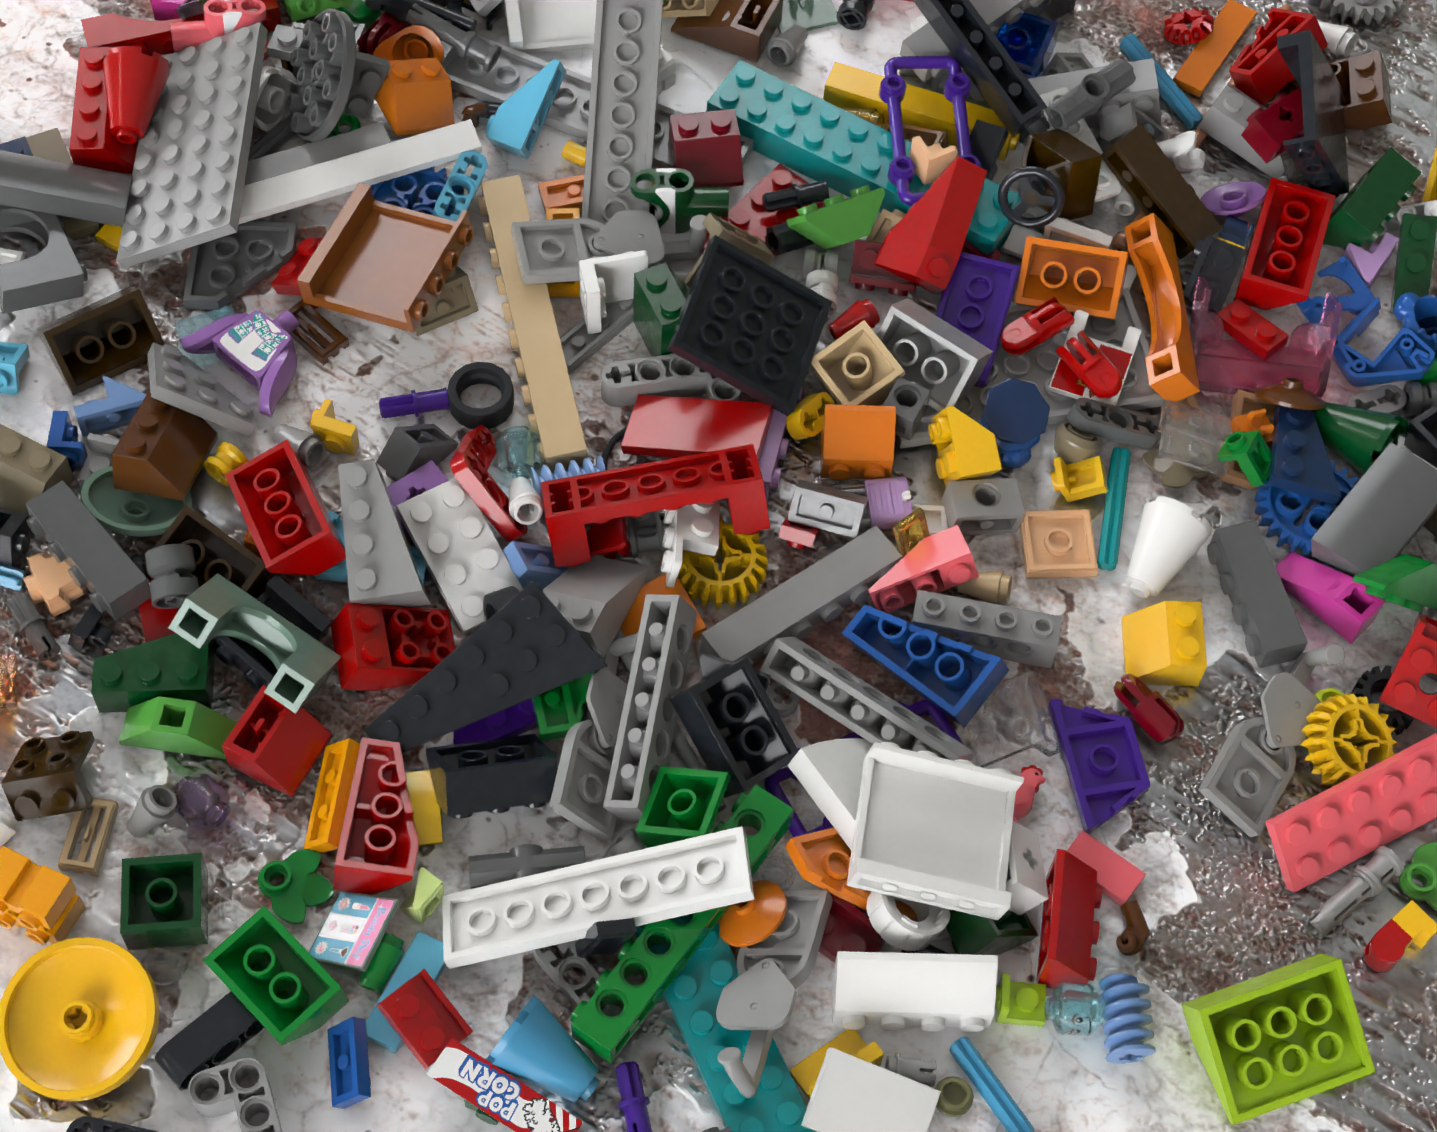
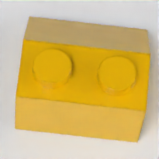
(1165, 644)

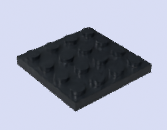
(750, 325)

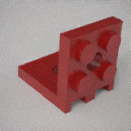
(1416, 660)

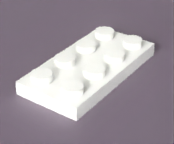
(457, 550)

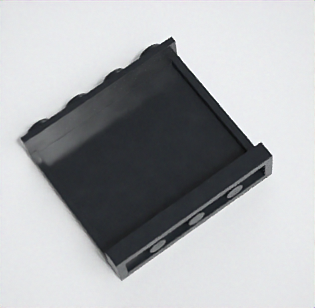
(1322, 150)

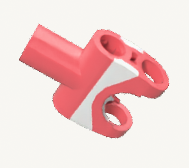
(220, 19)

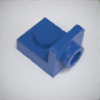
(64, 438)

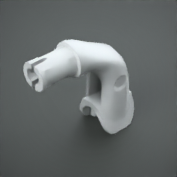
(1185, 157)

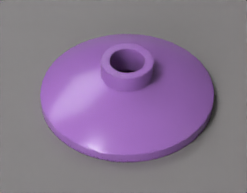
(1234, 198)

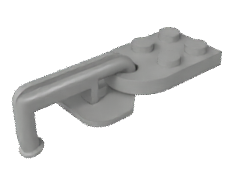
(552, 248)
(590, 749)
(1248, 774)
(768, 984)

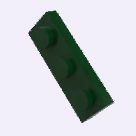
(1414, 256)

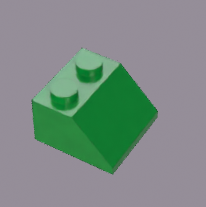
(681, 805)

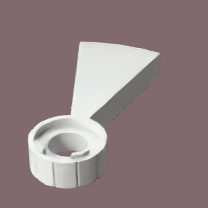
(833, 779)

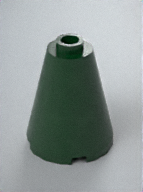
(1358, 433)

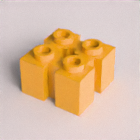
(37, 898)

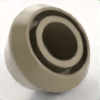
(1074, 444)

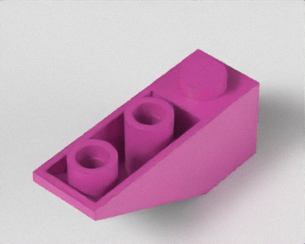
(1329, 595)

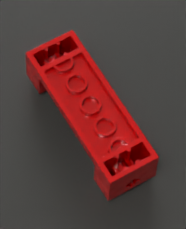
(650, 488)

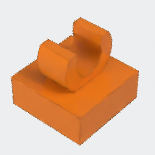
(1254, 421)

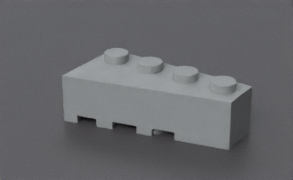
(375, 544)

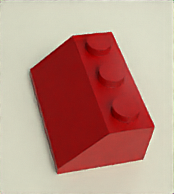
(1069, 922)

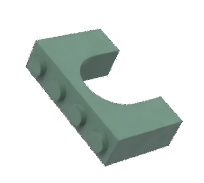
(227, 610)

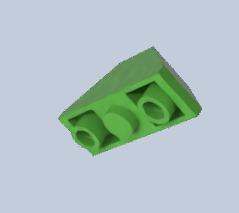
(840, 218)
(176, 727)

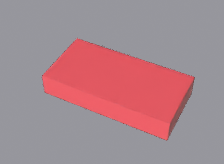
(1114, 873)

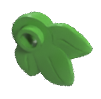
(1425, 870)

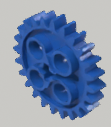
(406, 190)
(1282, 520)

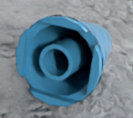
(545, 1054)

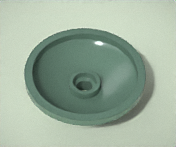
(127, 511)

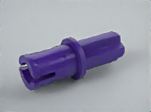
(414, 403)
(632, 1096)

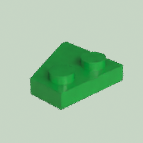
(561, 708)

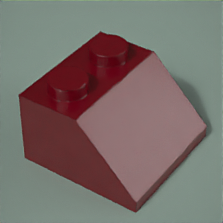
(707, 147)

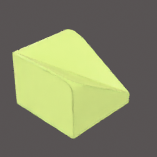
(424, 898)

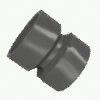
(172, 576)

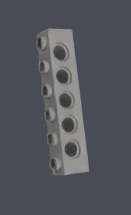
(855, 701)
(647, 712)

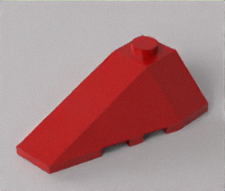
(933, 232)
(378, 830)

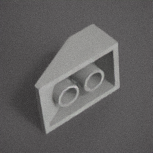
(597, 597)

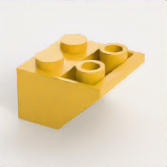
(963, 447)

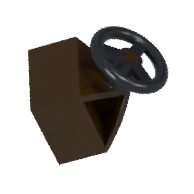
(1056, 176)

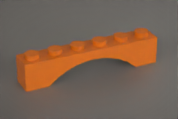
(1171, 355)

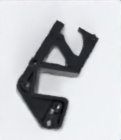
(451, 13)

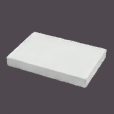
(867, 1098)

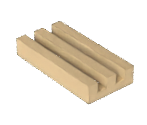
(81, 864)

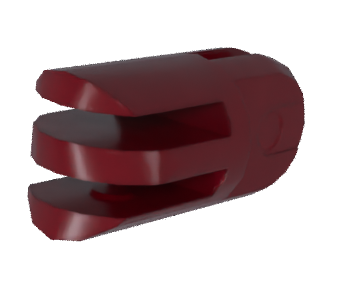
(379, 31)
(1149, 709)

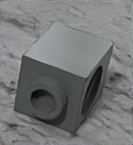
(912, 395)

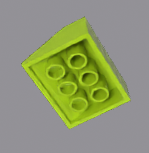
(1279, 1037)

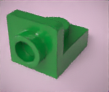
(1250, 452)

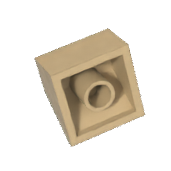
(857, 368)

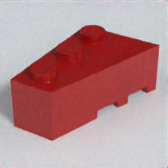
(1260, 67)

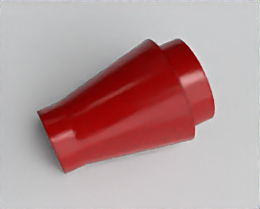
(853, 316)

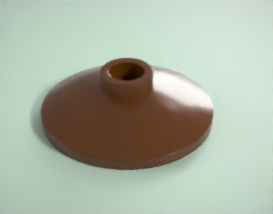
(1290, 395)

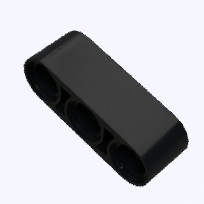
(208, 1040)

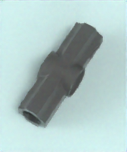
(1090, 94)
(521, 862)

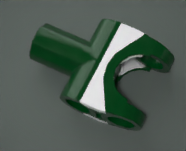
(676, 199)

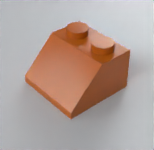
(416, 96)
(857, 442)

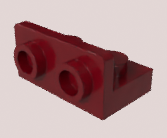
(868, 275)
(848, 931)

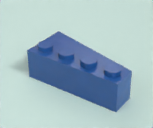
(936, 668)

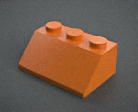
(1073, 274)

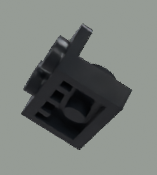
(1218, 264)

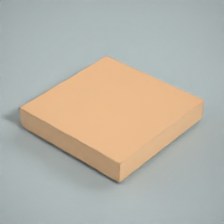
(1058, 544)

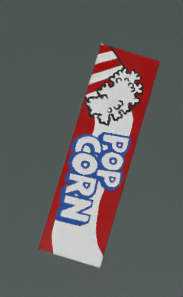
(498, 1092)

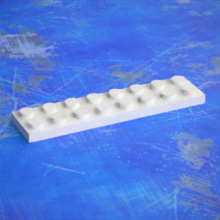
(567, 901)

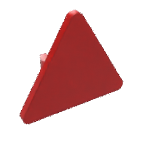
(609, 538)

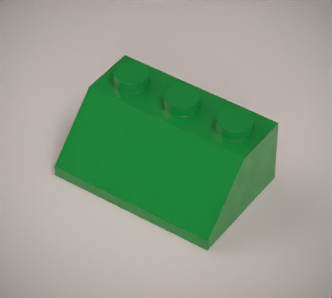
(276, 978)

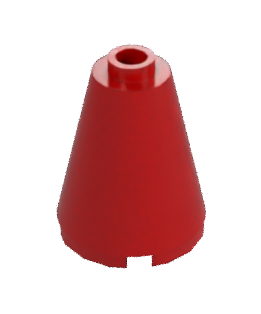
(133, 90)

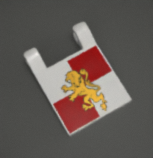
(1065, 380)

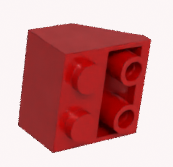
(275, 743)

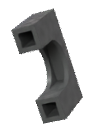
(49, 275)

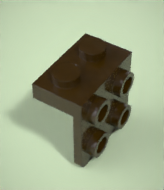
(48, 776)

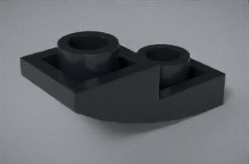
(987, 144)

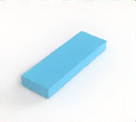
(422, 954)

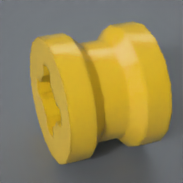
(226, 460)

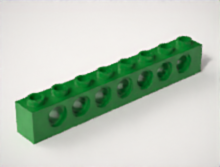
(609, 1034)

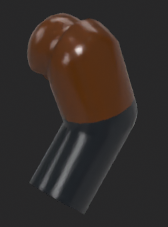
(477, 110)

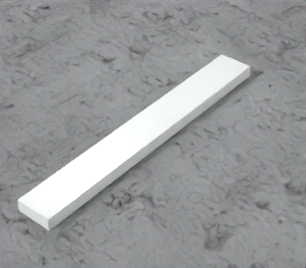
(363, 167)

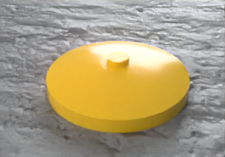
(78, 1019)

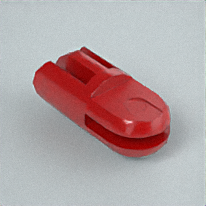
(1036, 327)
(1091, 366)

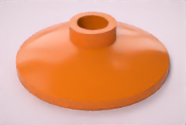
(754, 919)

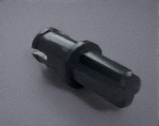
(795, 196)

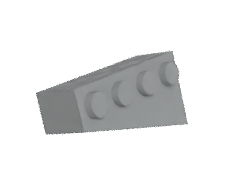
(1142, 93)

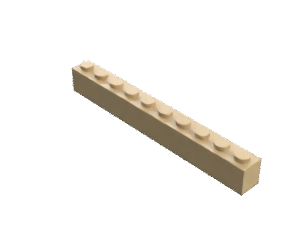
(533, 330)

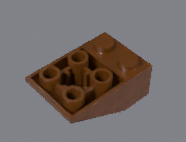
(734, 26)
(1364, 90)

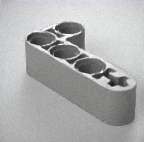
(626, 379)
(235, 1098)

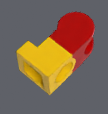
(1390, 942)

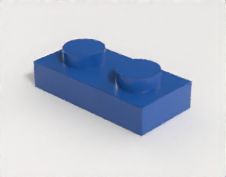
(349, 1063)

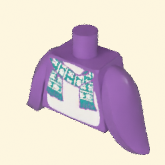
(253, 348)

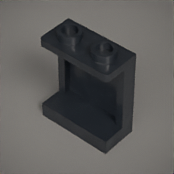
(290, 605)

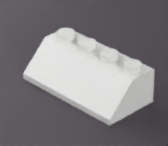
(914, 990)

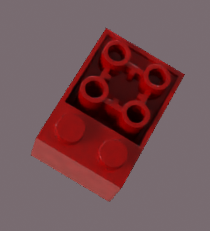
(389, 644)

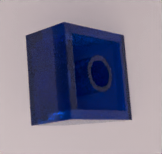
(1029, 42)

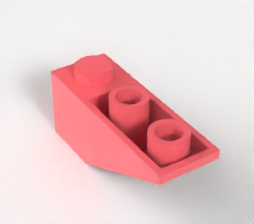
(930, 566)

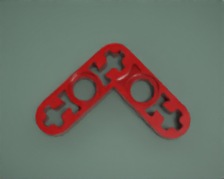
(470, 469)

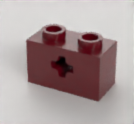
(1274, 125)

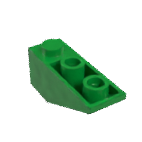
(1403, 581)

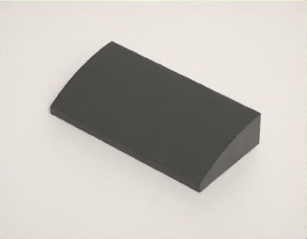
(63, 188)
(1378, 513)

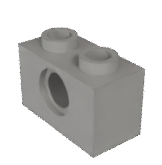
(1001, 510)

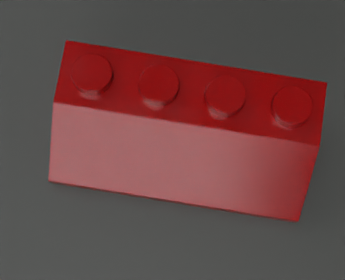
(90, 131)
(1284, 246)
(286, 513)

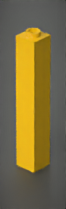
(920, 107)

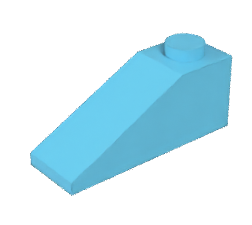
(524, 113)

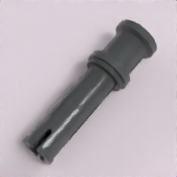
(466, 43)

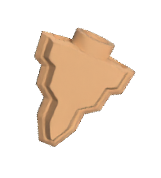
(51, 583)

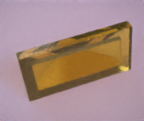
(910, 531)

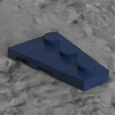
(1300, 457)

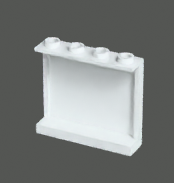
(550, 25)
(934, 830)

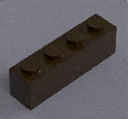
(1160, 188)

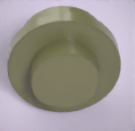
(955, 1096)

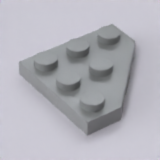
(188, 387)

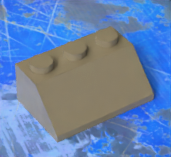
(28, 469)

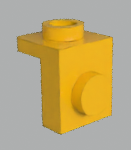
(336, 434)
(1080, 478)

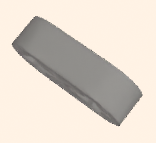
(1373, 398)

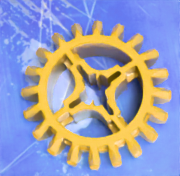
(739, 555)
(1350, 745)

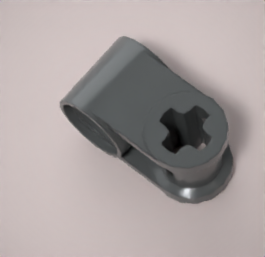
(645, 533)

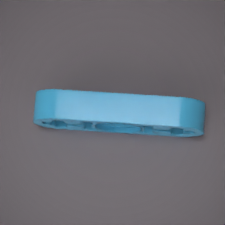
(458, 177)

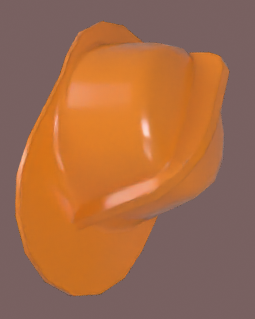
(411, 43)

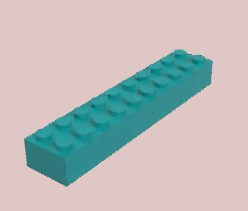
(836, 146)

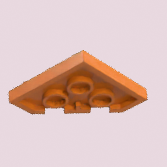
(825, 862)

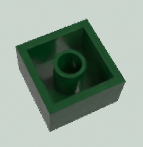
(164, 901)

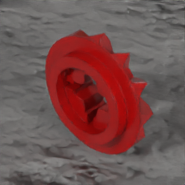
(1178, 32)

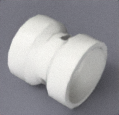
(826, 284)

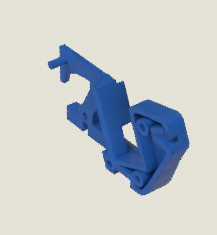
(1403, 357)

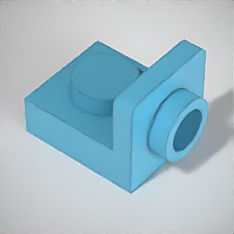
(12, 359)

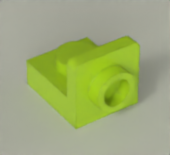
(1020, 1002)

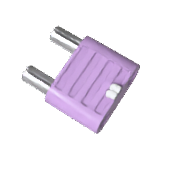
(887, 501)

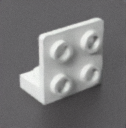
(607, 281)

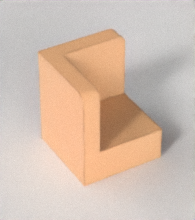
(930, 160)

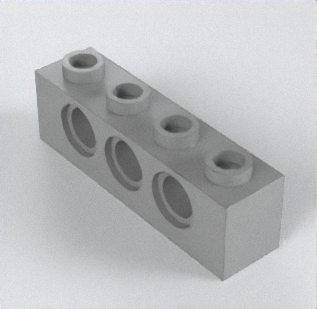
(990, 628)

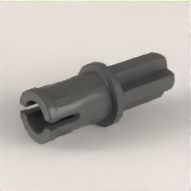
(33, 626)

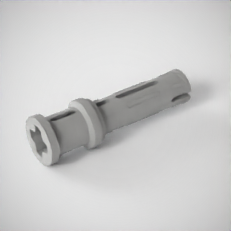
(1364, 883)

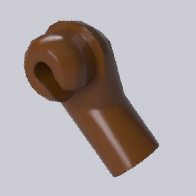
(1136, 931)

